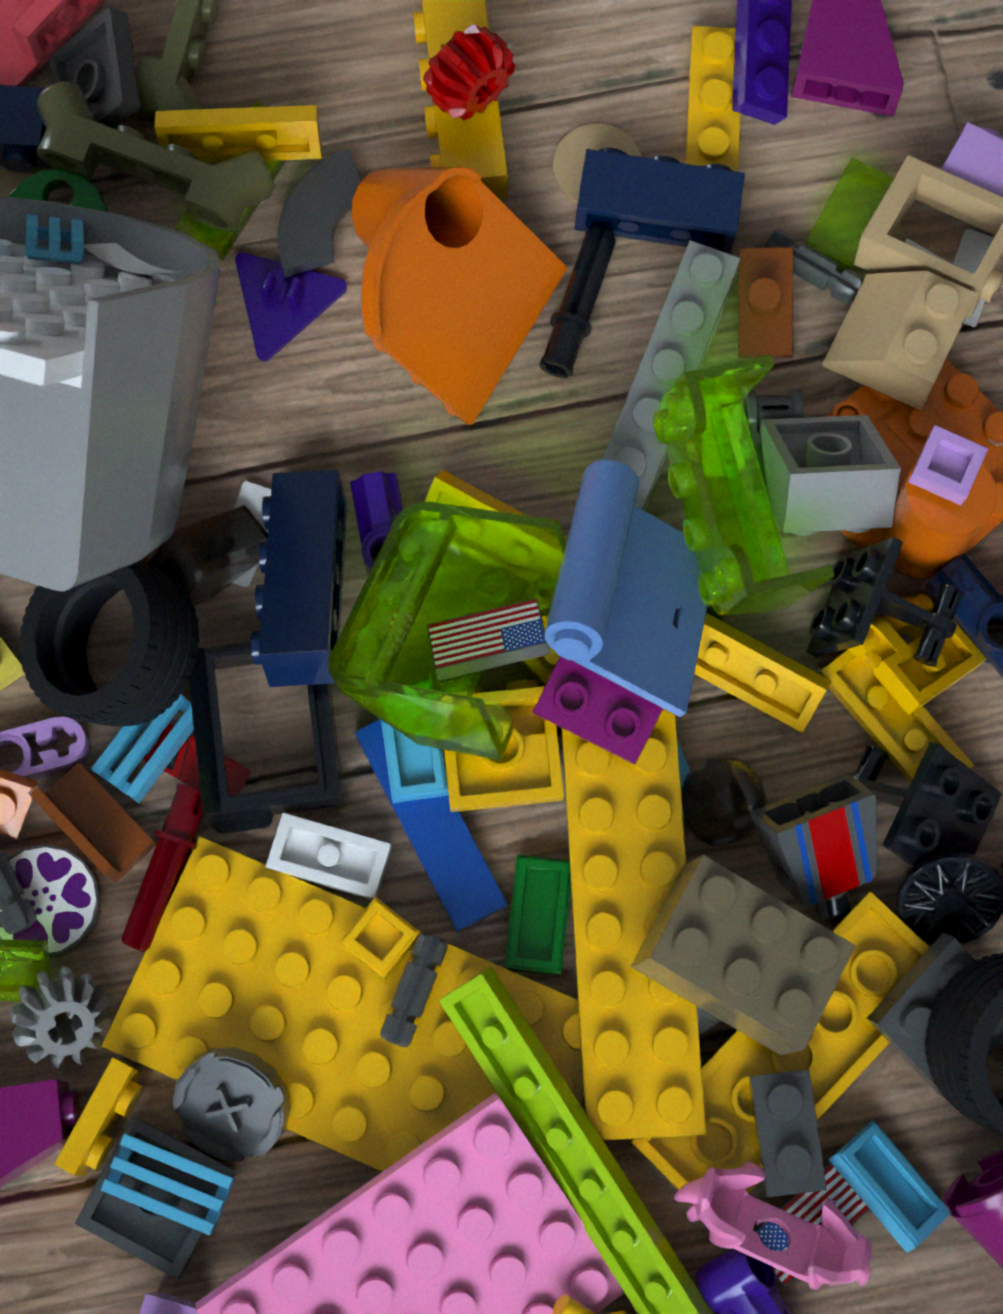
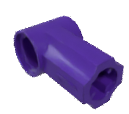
(376, 507)
(740, 1285)

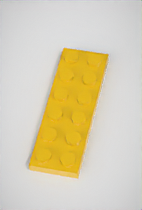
(835, 1054)

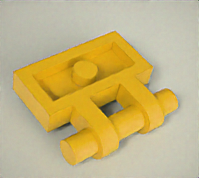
(904, 677)

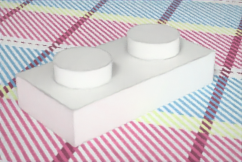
(329, 856)

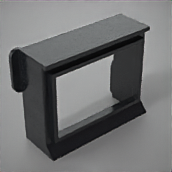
(256, 810)

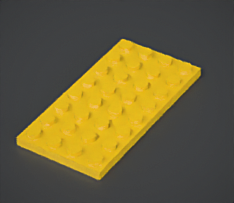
(261, 969)

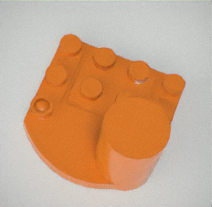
(449, 279)
(930, 525)

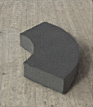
(314, 212)

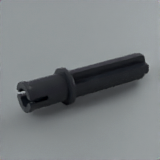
(572, 320)

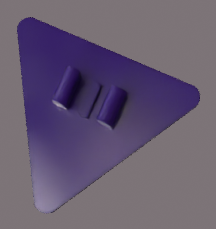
(279, 305)

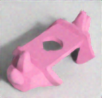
(814, 1253)

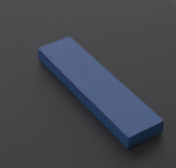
(441, 845)

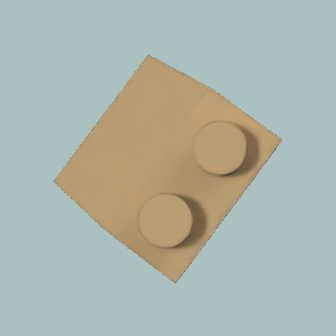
(900, 333)

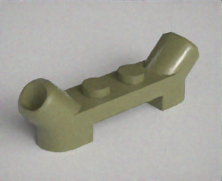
(167, 81)
(212, 192)

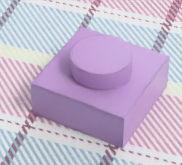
(948, 465)

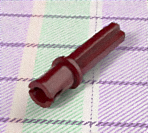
(164, 867)

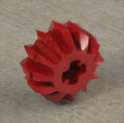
(469, 72)

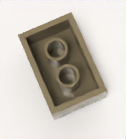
(743, 956)

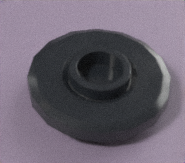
(951, 896)

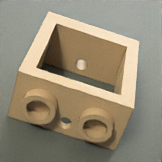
(922, 182)

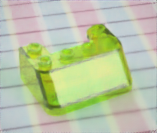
(725, 492)
(432, 569)

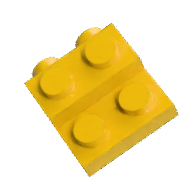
(529, 765)

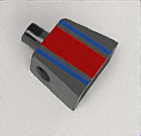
(822, 842)

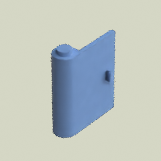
(627, 593)

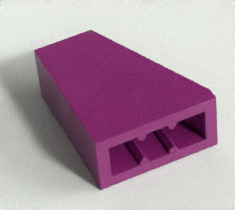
(849, 57)
(34, 1124)

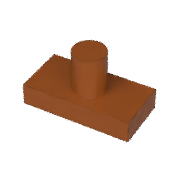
(765, 303)

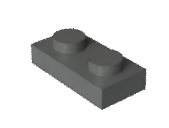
(787, 1133)

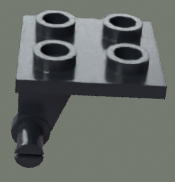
(861, 592)
(940, 810)

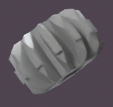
(54, 1039)

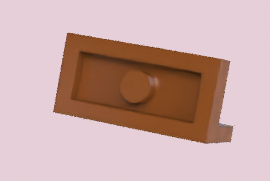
(95, 822)

